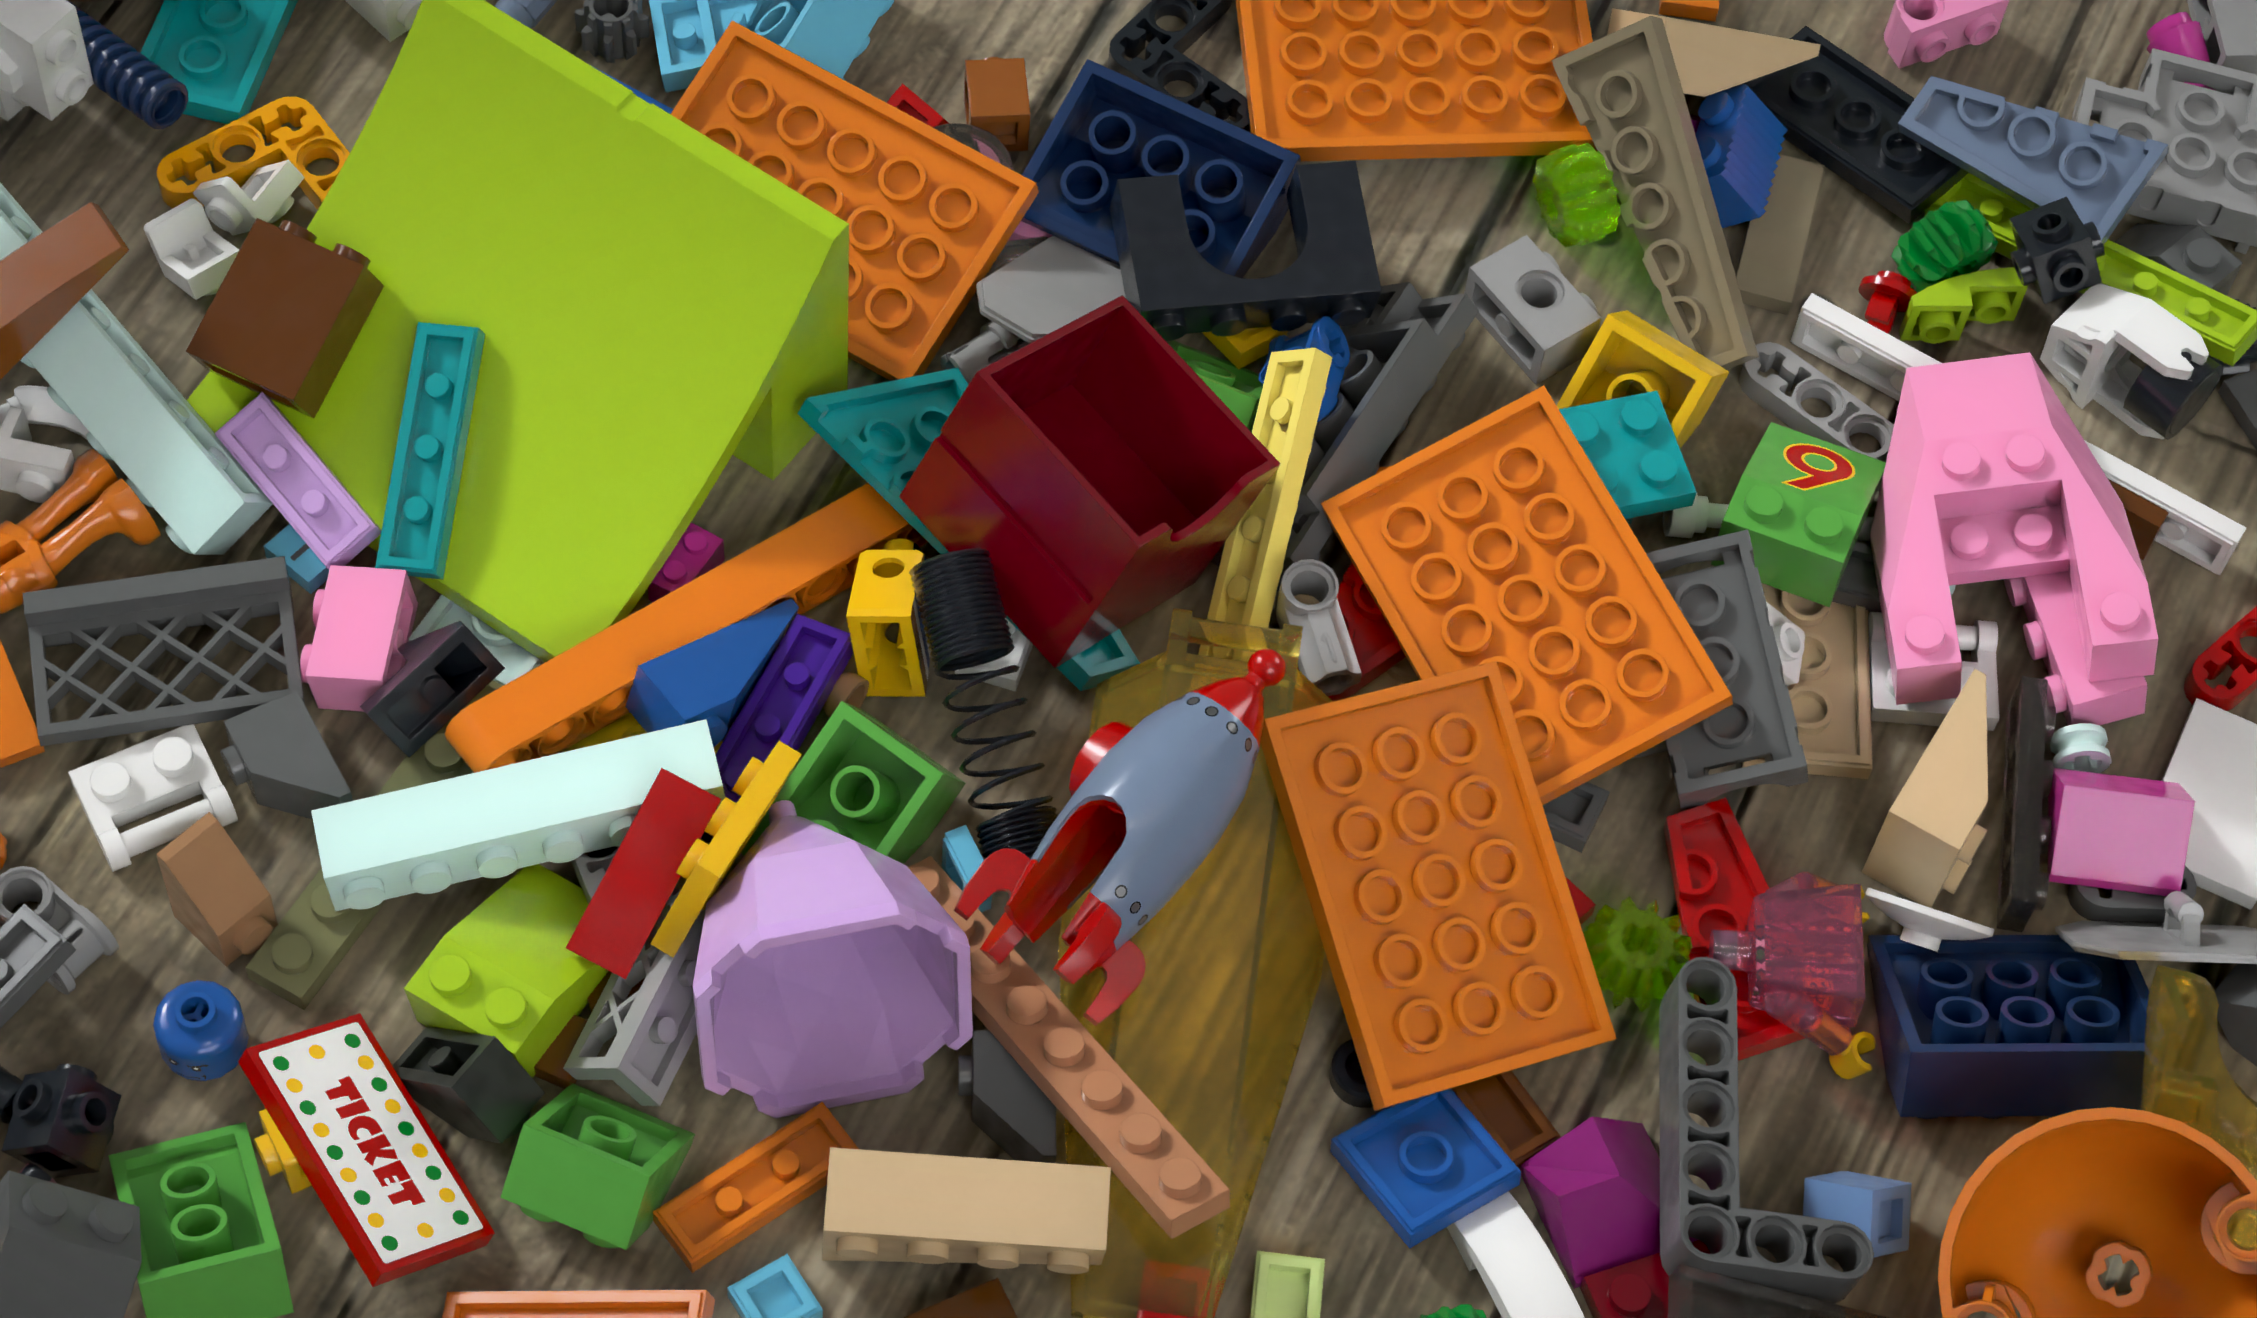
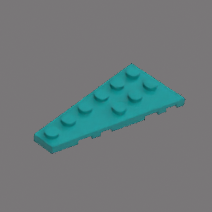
(885, 436)

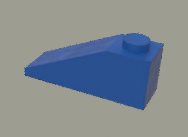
(709, 675)

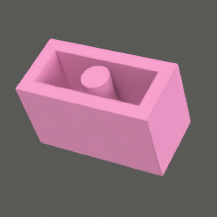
(357, 634)

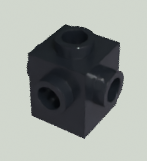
(2056, 250)
(62, 1121)

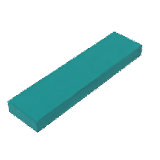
(430, 449)

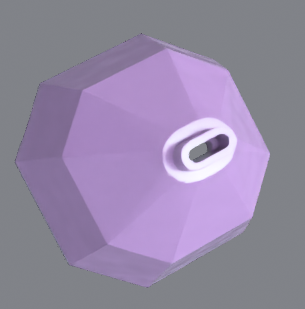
(825, 973)

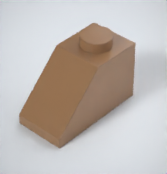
(216, 891)

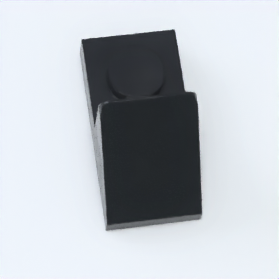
(435, 684)

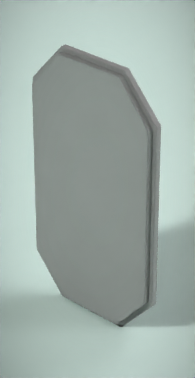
(1048, 289)
(2176, 939)

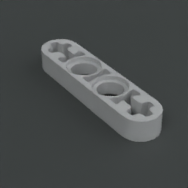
(1848, 414)

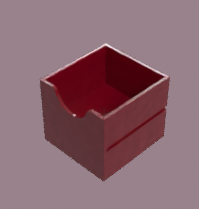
(1089, 477)

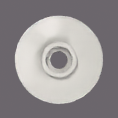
(1924, 924)

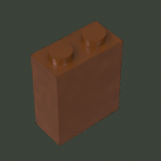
(286, 315)

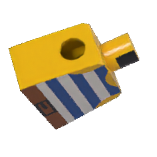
(884, 596)

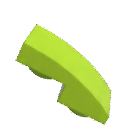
(1944, 308)

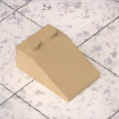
(1720, 57)
(1935, 817)

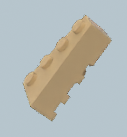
(964, 1210)

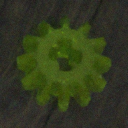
(1576, 195)
(1636, 952)

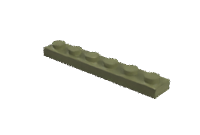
(315, 936)

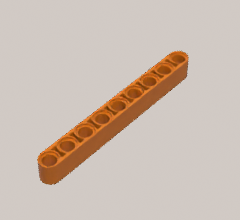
(593, 680)

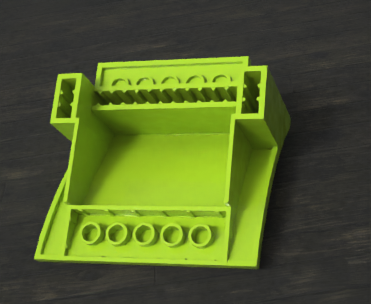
(632, 305)

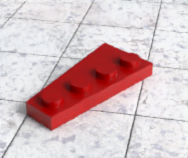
(1715, 890)

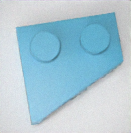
(690, 30)

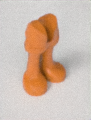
(115, 509)

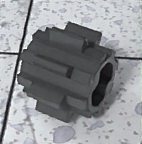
(612, 27)

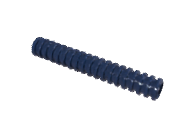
(131, 76)

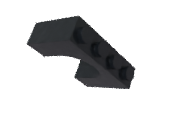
(1188, 295)

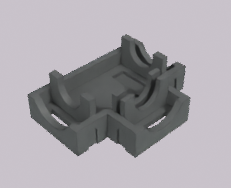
(1733, 626)

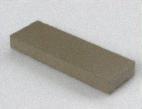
(1779, 237)

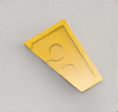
(731, 830)

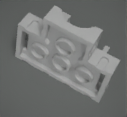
(2209, 137)

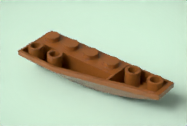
(51, 276)

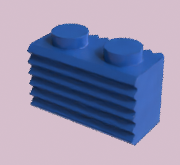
(1739, 152)

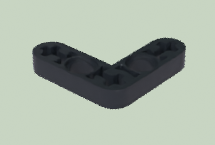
(1166, 60)

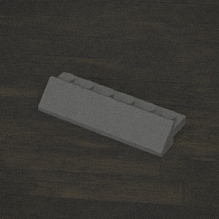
(1388, 373)

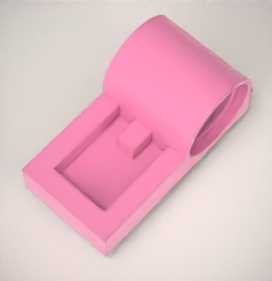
(1932, 27)

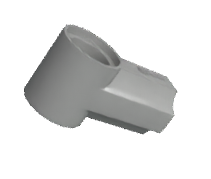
(1325, 647)

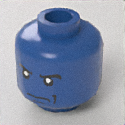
(200, 1030)

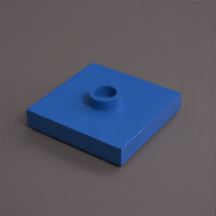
(1425, 1164)

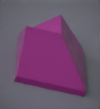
(1598, 1195)

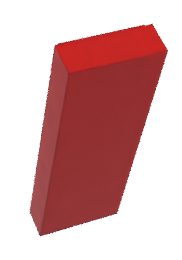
(642, 873)

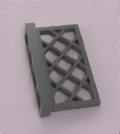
(160, 610)

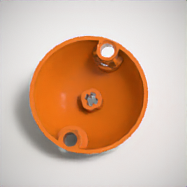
(2091, 1187)

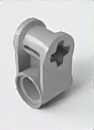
(62, 913)

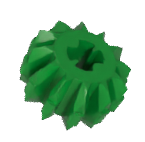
(1944, 245)

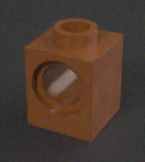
(998, 99)

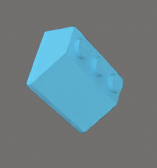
(821, 30)

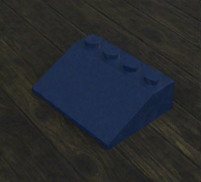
(1123, 130)
(2007, 1027)

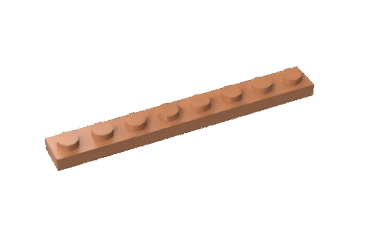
(1083, 1078)

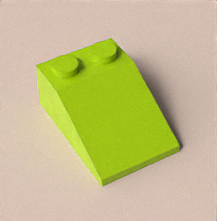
(509, 967)

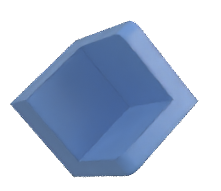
(1867, 1201)

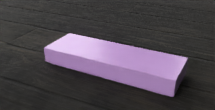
(298, 482)

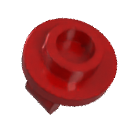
(1886, 295)

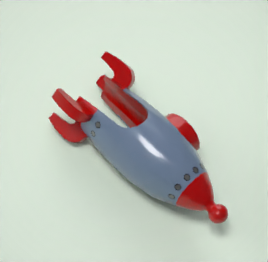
(1137, 823)

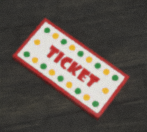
(366, 1149)

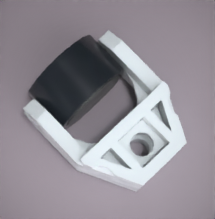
(2091, 354)

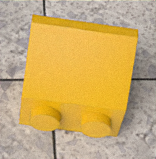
(1639, 358)

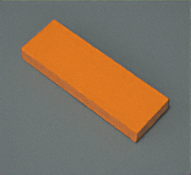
(752, 1188)

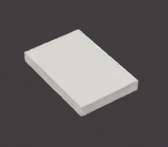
(2219, 771)

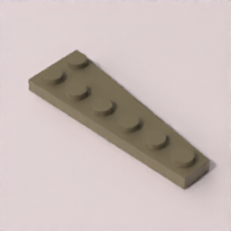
(1640, 123)

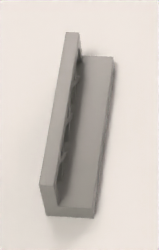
(651, 1025)

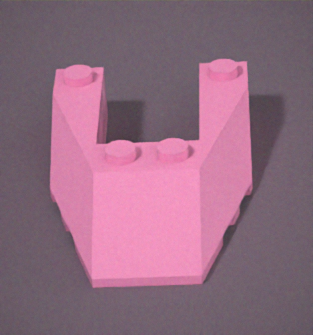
(1992, 488)

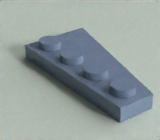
(2033, 151)

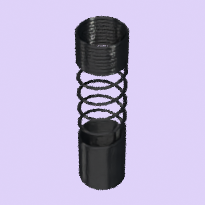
(967, 630)

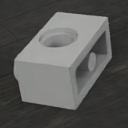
(1536, 338)

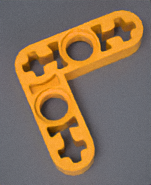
(300, 147)

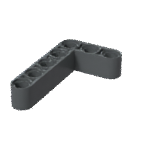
(1714, 1157)

